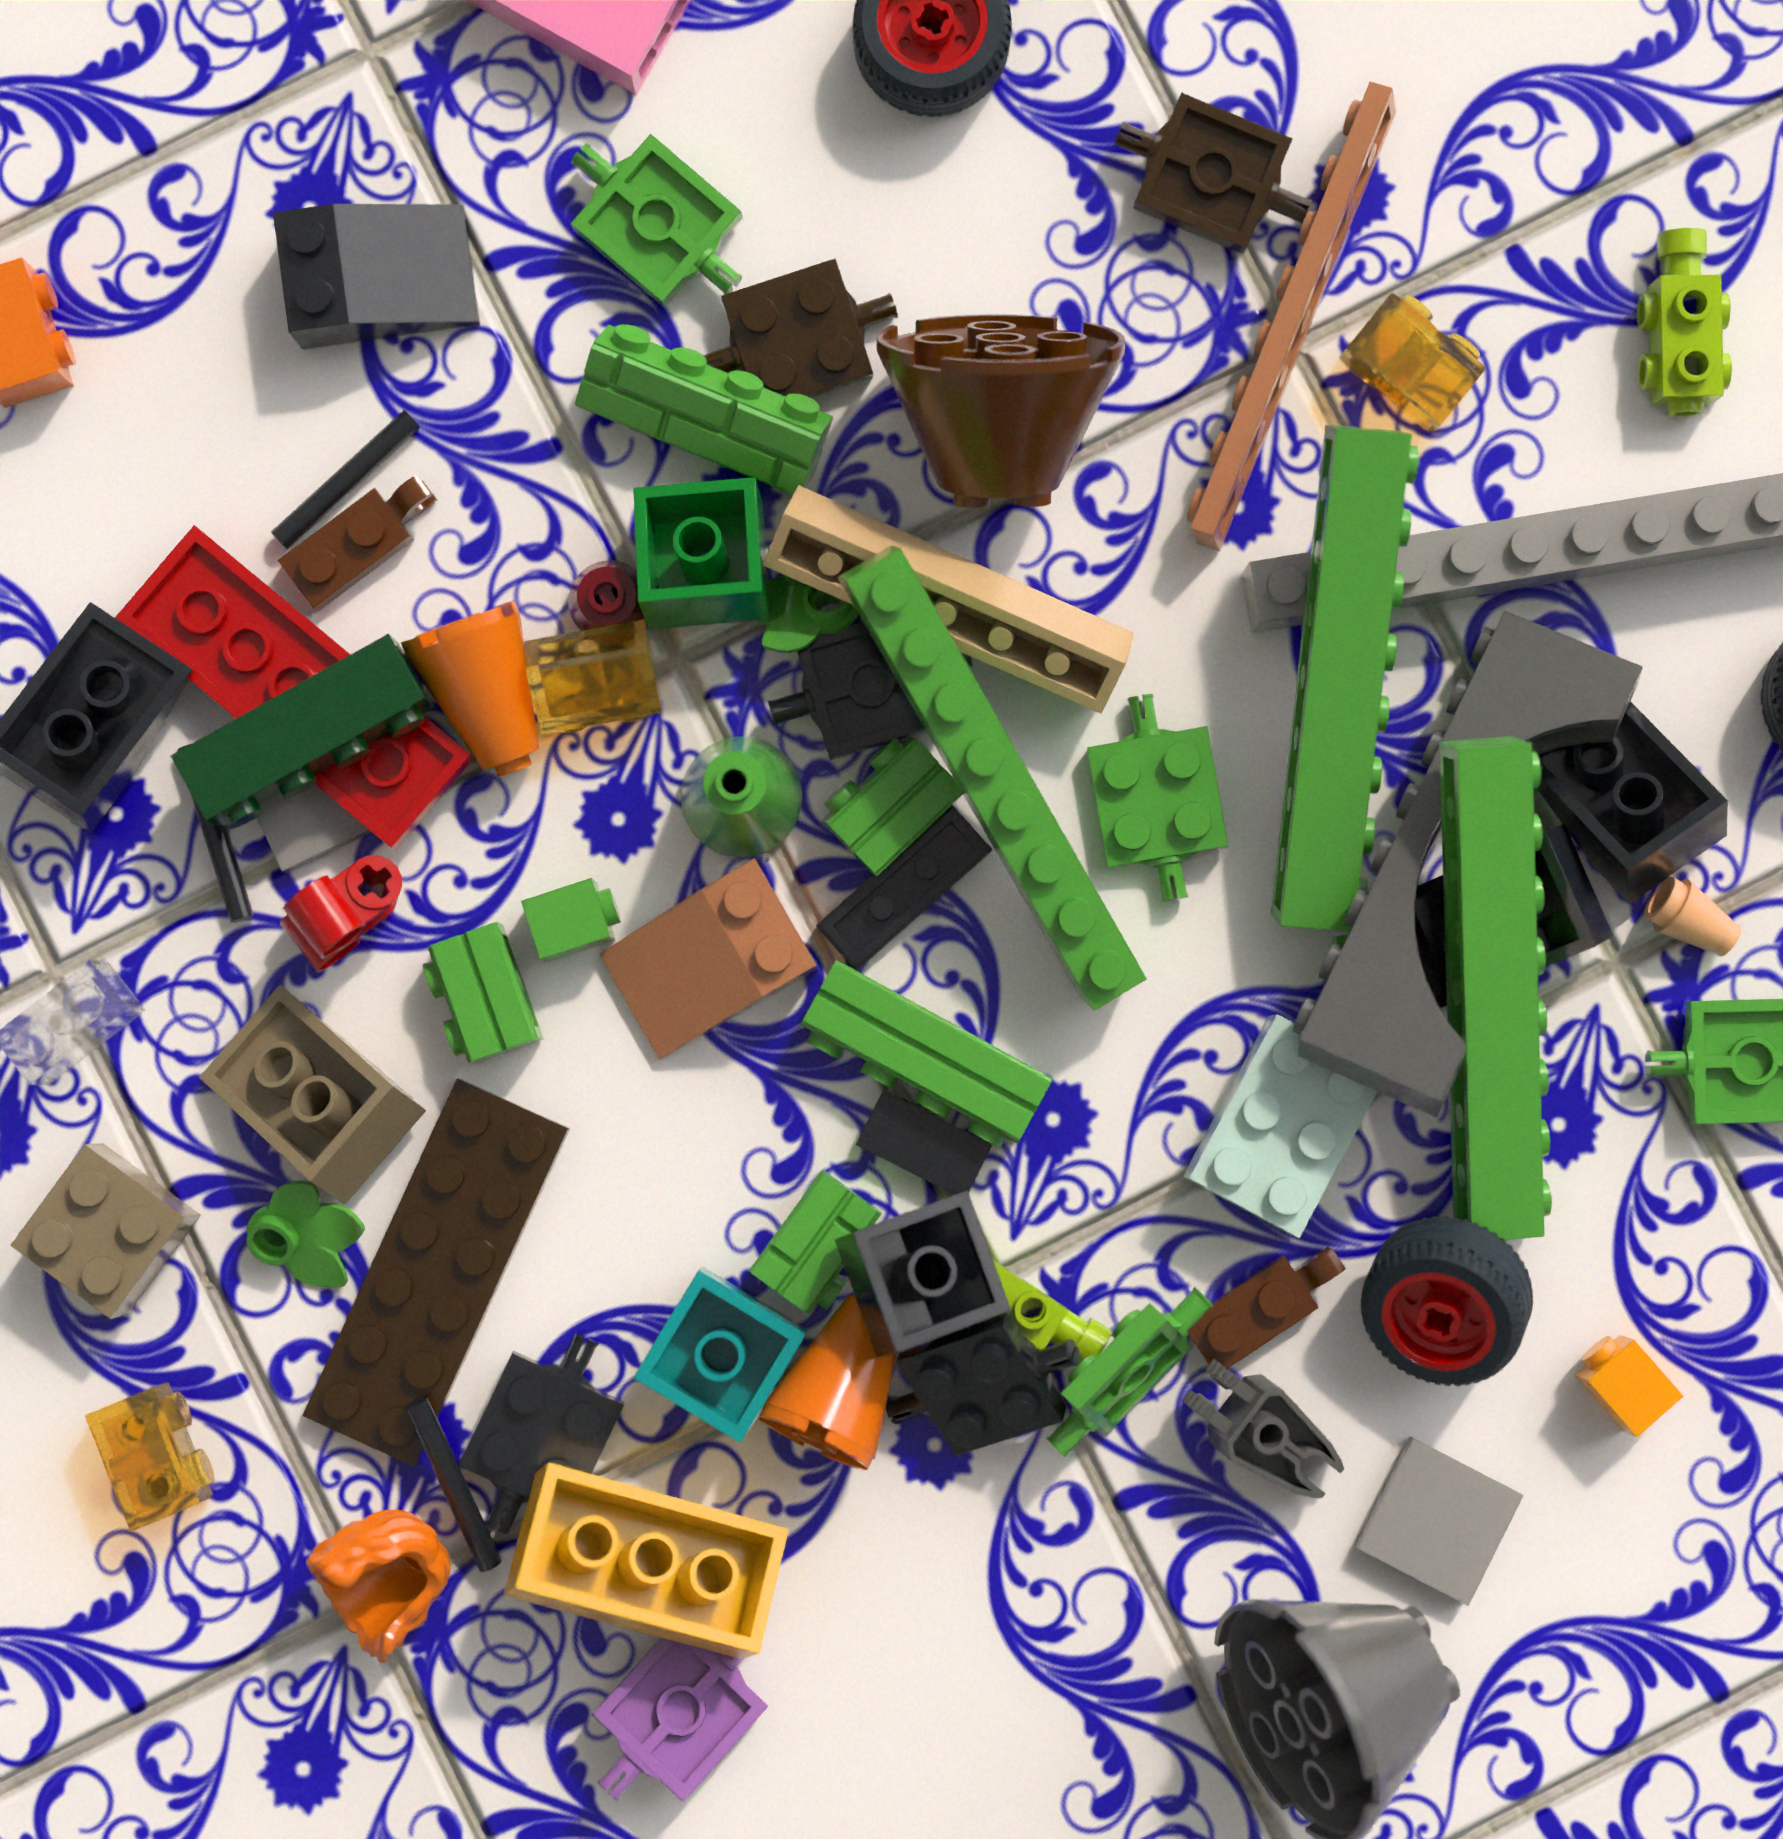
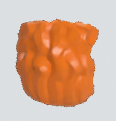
(382, 1577)

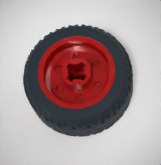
(927, 70)
(1447, 1301)

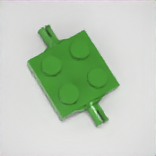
(656, 220)
(1157, 797)
(1729, 1061)
(1117, 1379)

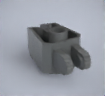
(1258, 1425)

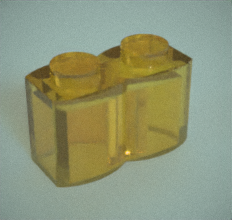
(1413, 361)

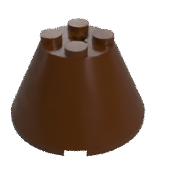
(999, 399)

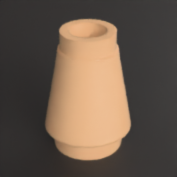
(1690, 916)

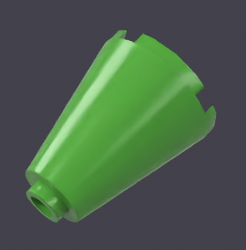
(744, 821)

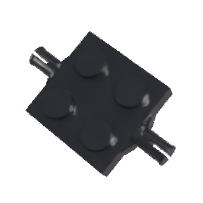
(850, 694)
(983, 1384)
(537, 1419)

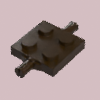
(1212, 173)
(800, 331)

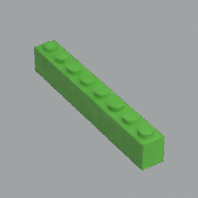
(1342, 674)
(992, 776)
(1494, 983)

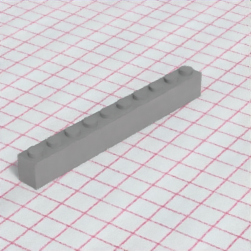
(1548, 547)

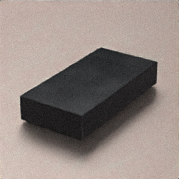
(923, 1144)

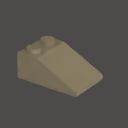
(312, 1095)

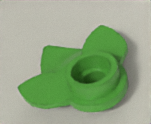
(796, 615)
(304, 1234)

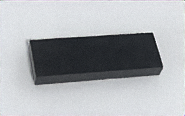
(904, 888)

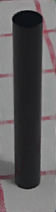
(345, 479)
(225, 868)
(453, 1484)

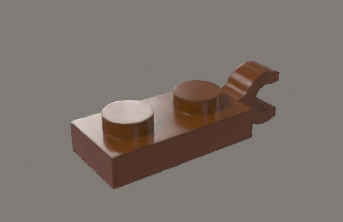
(355, 542)
(1262, 1307)

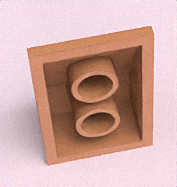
(708, 959)

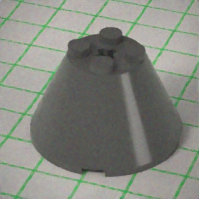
(1332, 1703)

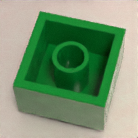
(701, 553)

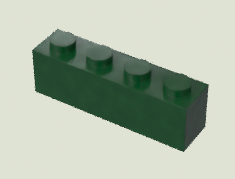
(303, 732)

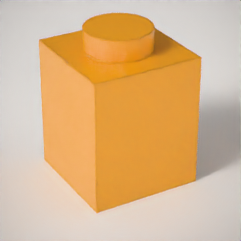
(1627, 1383)

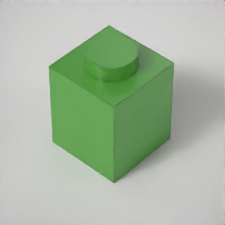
(571, 919)

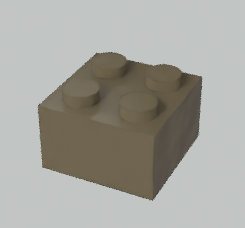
(105, 1230)

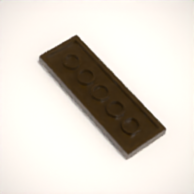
(436, 1269)

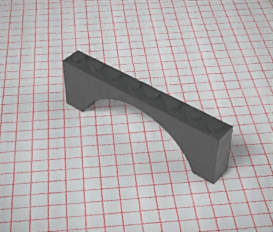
(1376, 1007)

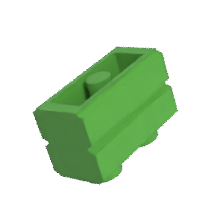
(891, 804)
(482, 993)
(803, 1255)

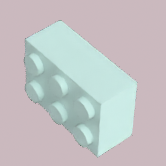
(1279, 1131)

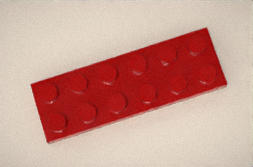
(256, 645)

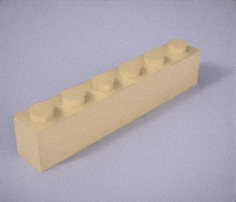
(981, 609)

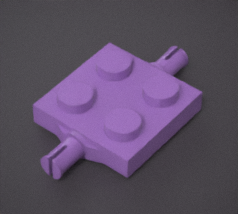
(676, 1716)

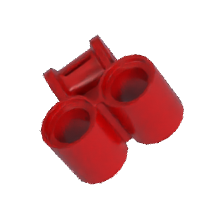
(333, 913)

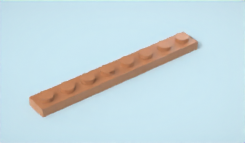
(1300, 295)

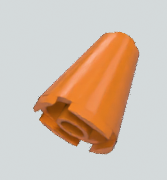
(481, 684)
(835, 1392)

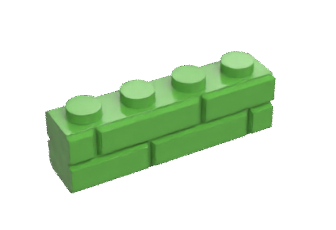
(703, 408)
(926, 1052)

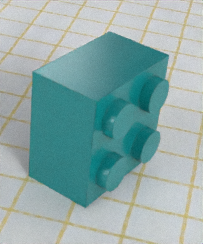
(720, 1354)

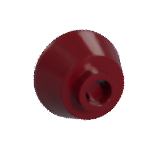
(599, 581)

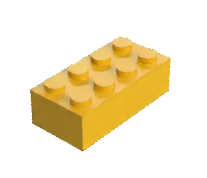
(646, 1561)

